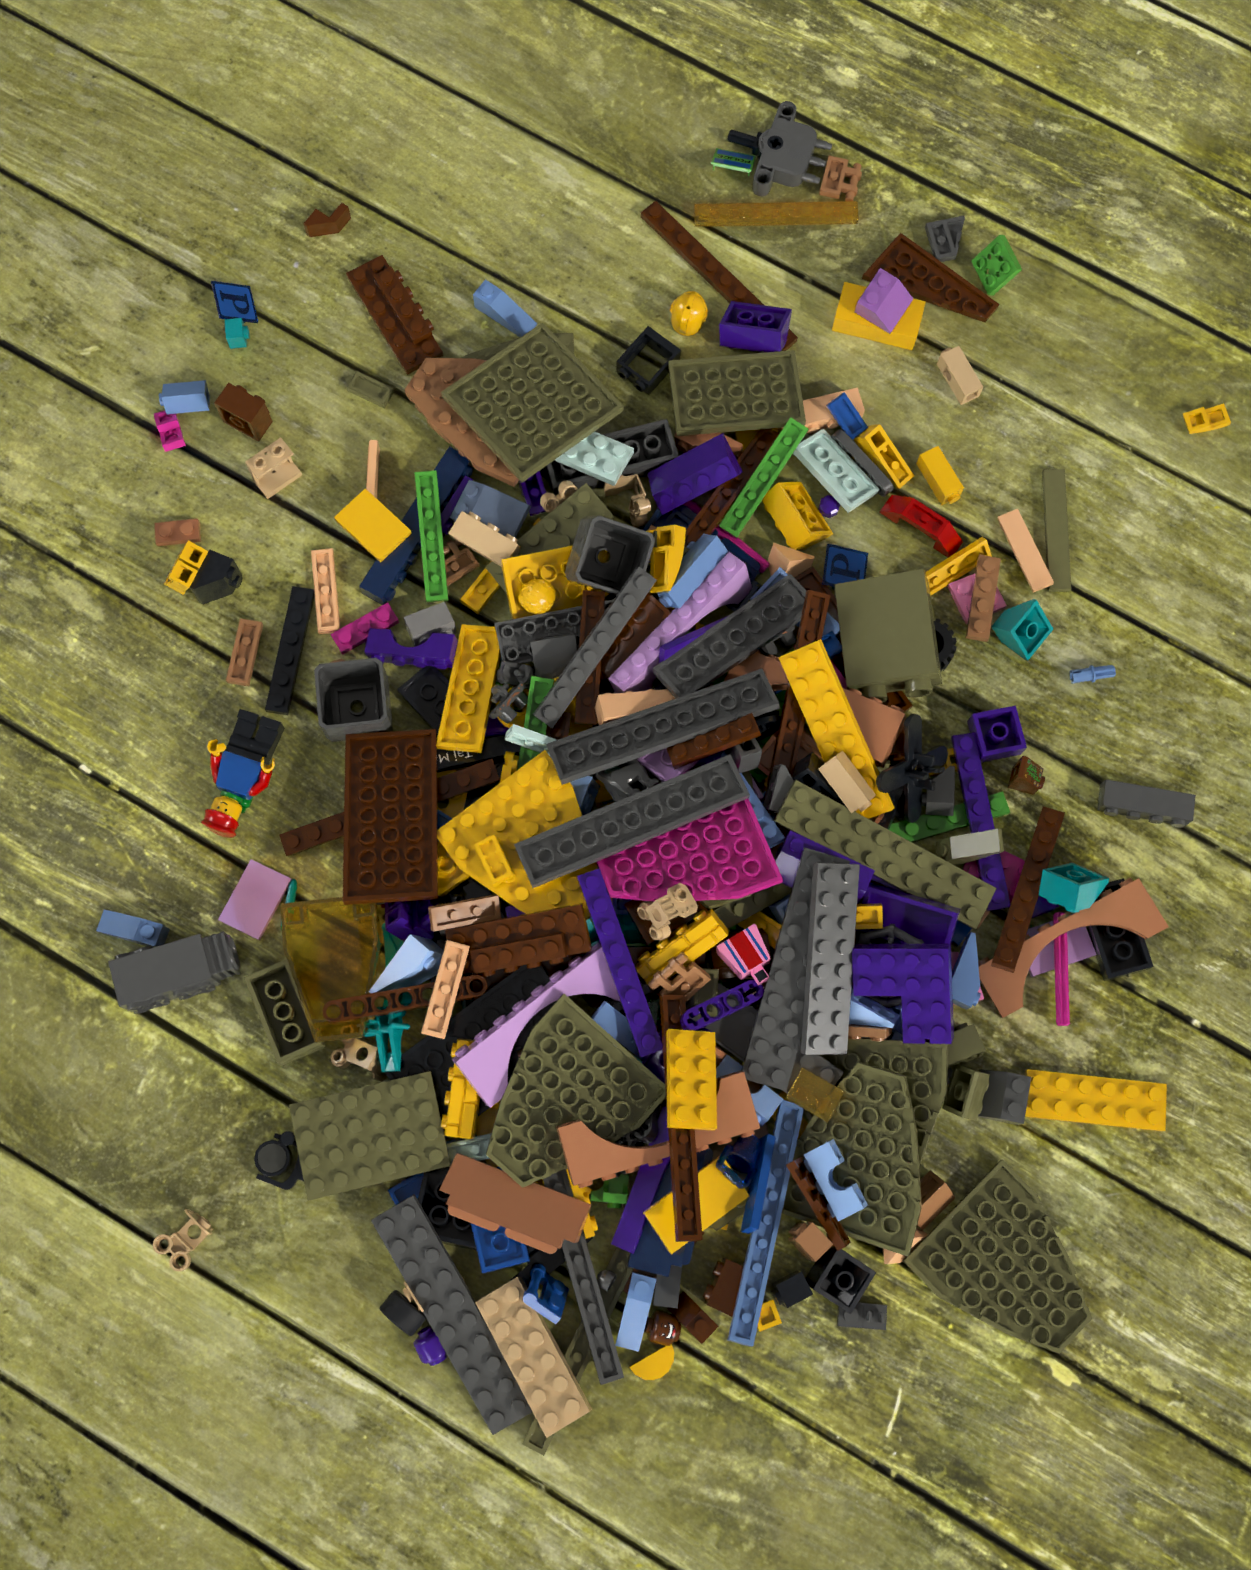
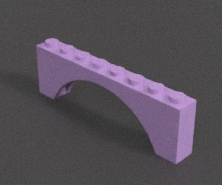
(724, 585)
(487, 1058)

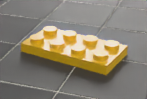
(691, 1079)

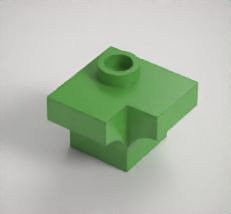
(612, 1192)

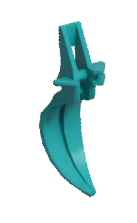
(389, 1025)

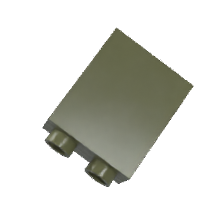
(888, 635)

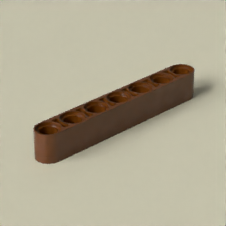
(393, 1002)

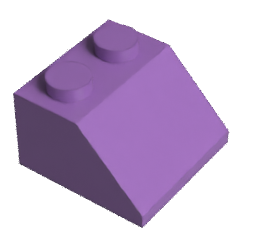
(884, 301)

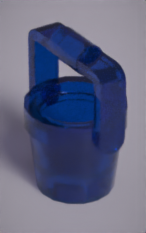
(742, 1158)

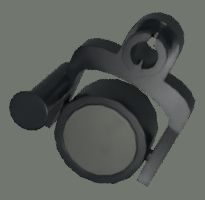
(275, 1158)

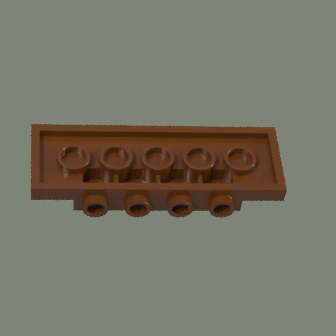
(395, 313)
(523, 940)

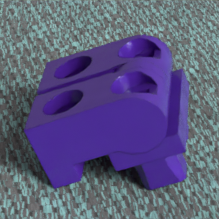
(409, 918)

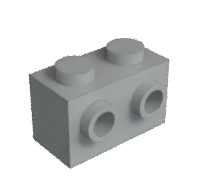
(428, 621)

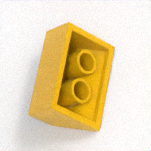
(796, 515)

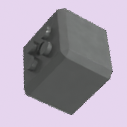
(625, 547)
(351, 682)

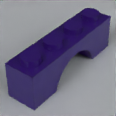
(436, 651)

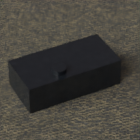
(1118, 949)

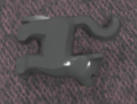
(624, 781)

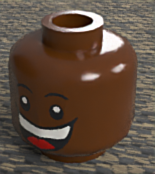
(662, 1328)

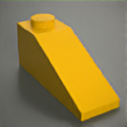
(884, 455)

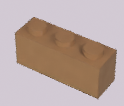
(809, 1240)

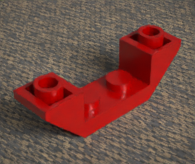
(924, 520)

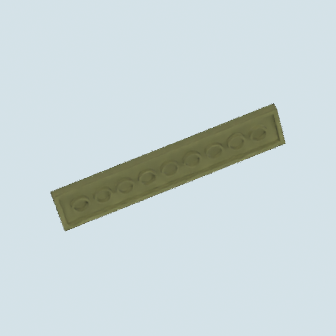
(887, 853)

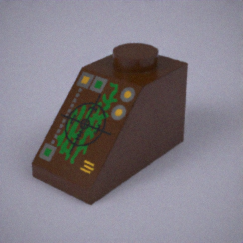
(1026, 776)

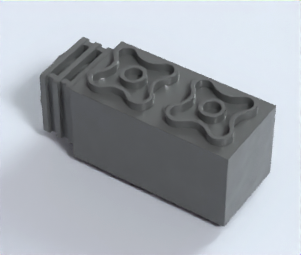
(173, 970)

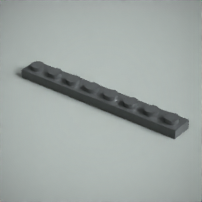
(594, 647)

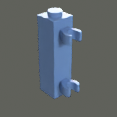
(694, 568)

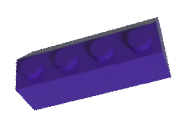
(693, 473)
(790, 852)

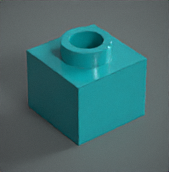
(236, 333)

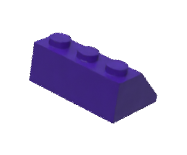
(754, 327)

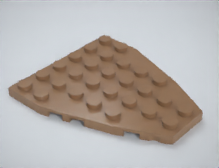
(425, 392)

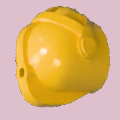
(688, 313)

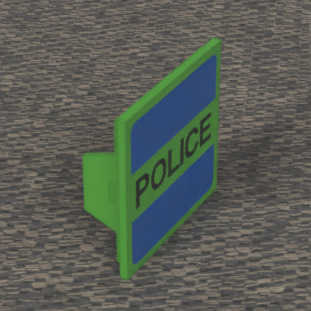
(733, 160)

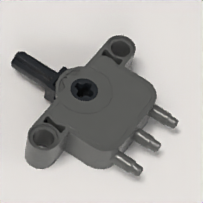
(782, 151)

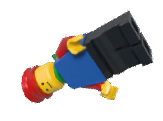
(241, 769)

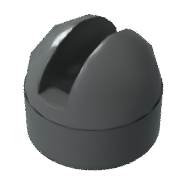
(606, 1279)

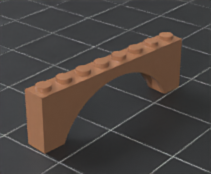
(877, 722)
(1124, 908)
(595, 1157)

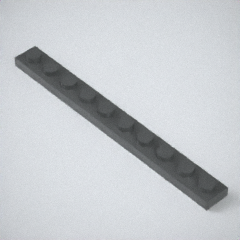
(588, 1296)

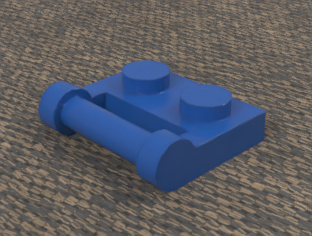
(552, 1295)

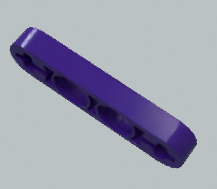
(721, 1004)

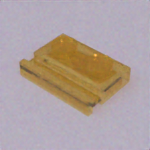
(815, 1094)

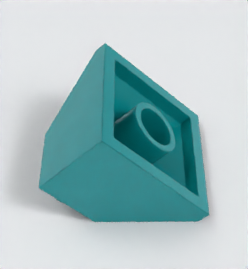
(1023, 628)

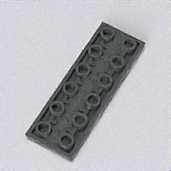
(516, 634)

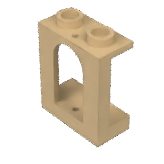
(273, 470)

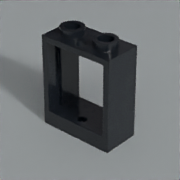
(658, 344)

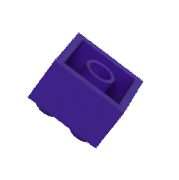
(997, 733)

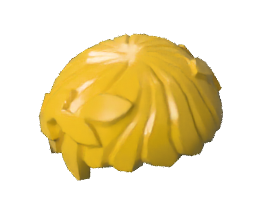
(537, 596)

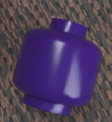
(429, 1347)

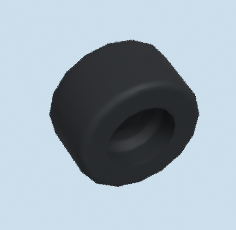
(402, 1313)

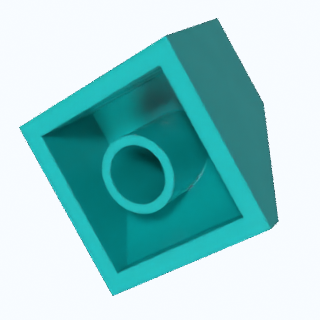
(1071, 886)

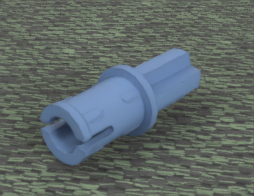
(1091, 673)

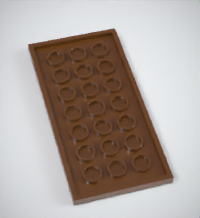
(390, 817)

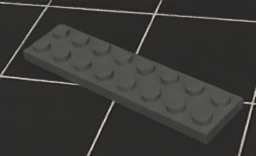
(733, 639)
(830, 958)

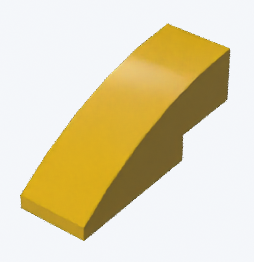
(667, 557)

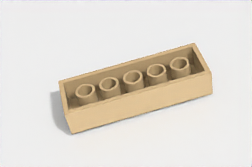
(533, 1357)

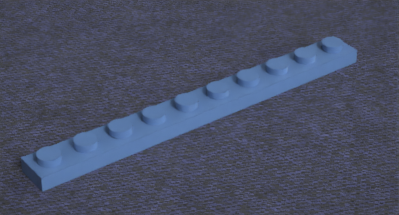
(763, 1240)

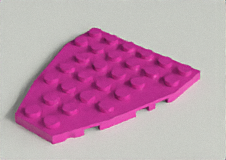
(712, 856)

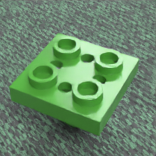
(1002, 265)

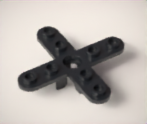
(905, 773)

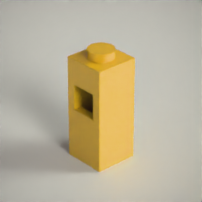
(940, 476)

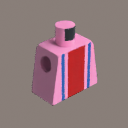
(746, 954)

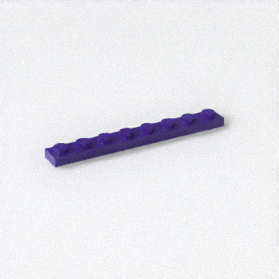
(979, 813)
(620, 962)

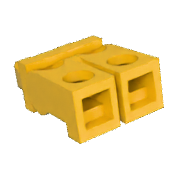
(185, 567)

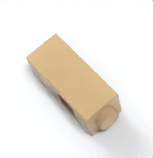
(959, 375)
(847, 782)

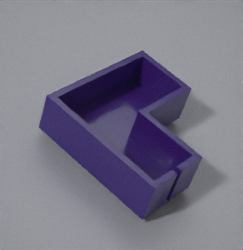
(913, 914)
(916, 974)

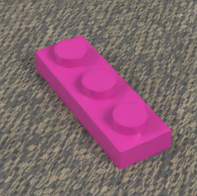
(357, 631)

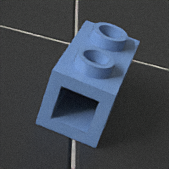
(185, 397)

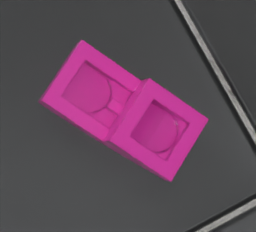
(169, 430)

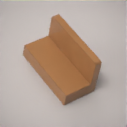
(934, 1198)

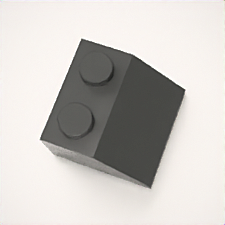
(1006, 1097)

